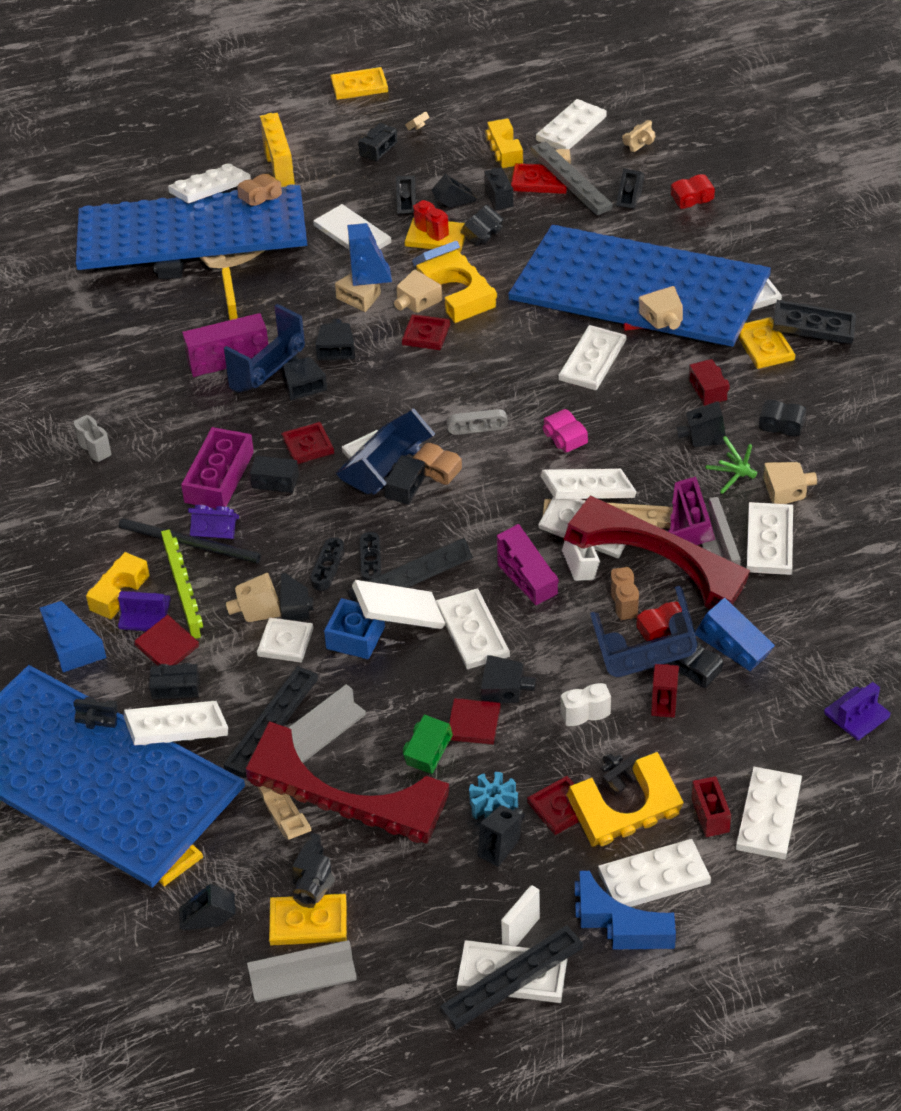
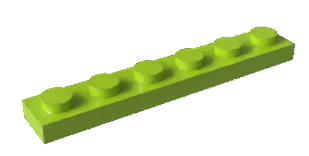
(184, 590)

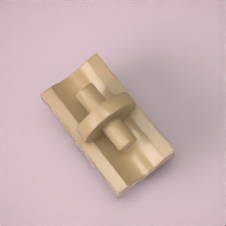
(639, 136)

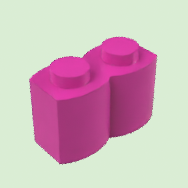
(565, 430)

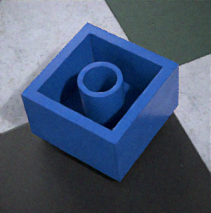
(351, 631)

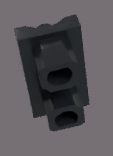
(95, 713)
(612, 779)

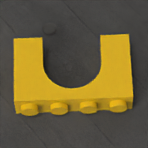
(277, 148)
(455, 268)
(604, 824)

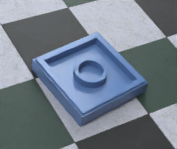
(436, 252)

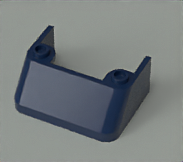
(251, 373)
(376, 457)
(628, 660)

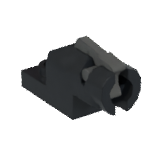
(311, 873)

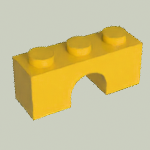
(501, 142)
(125, 572)

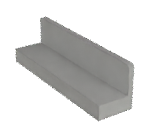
(723, 543)
(325, 723)
(302, 971)

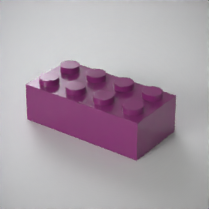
(206, 344)
(217, 468)

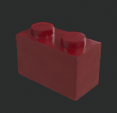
(708, 381)
(665, 690)
(711, 806)

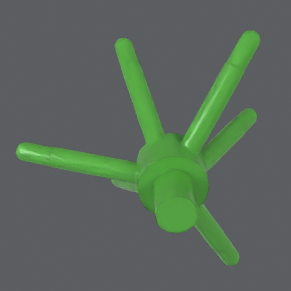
(740, 466)

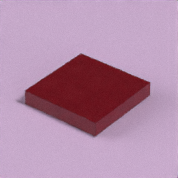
(426, 332)
(307, 443)
(166, 642)
(474, 721)
(554, 806)

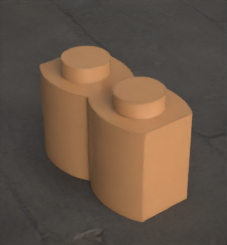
(259, 189)
(439, 464)
(624, 593)

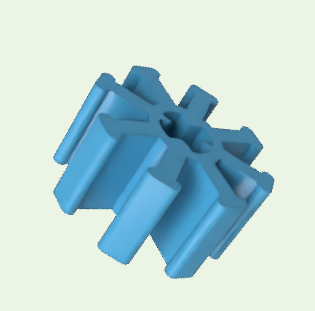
(489, 796)

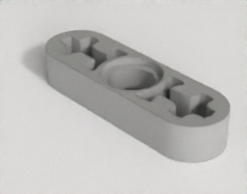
(462, 418)

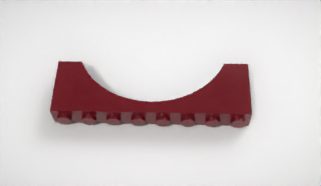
(605, 524)
(406, 812)

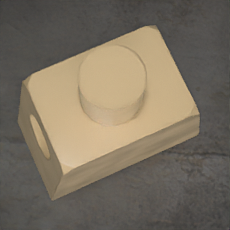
(417, 292)
(357, 296)
(662, 308)
(787, 481)
(256, 599)

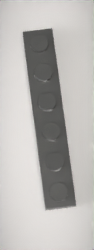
(571, 178)

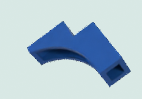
(625, 925)

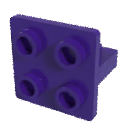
(212, 523)
(142, 610)
(858, 711)

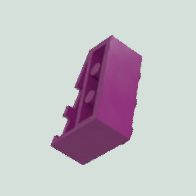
(690, 514)
(525, 565)

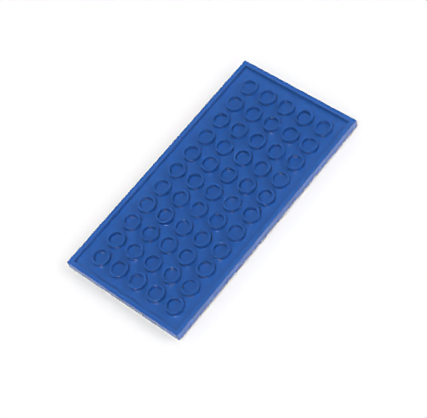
(183, 230)
(608, 275)
(98, 788)

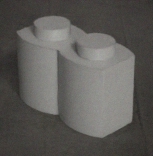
(92, 438)

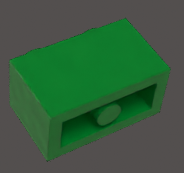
(427, 744)

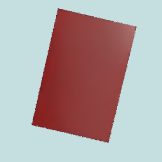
(536, 179)

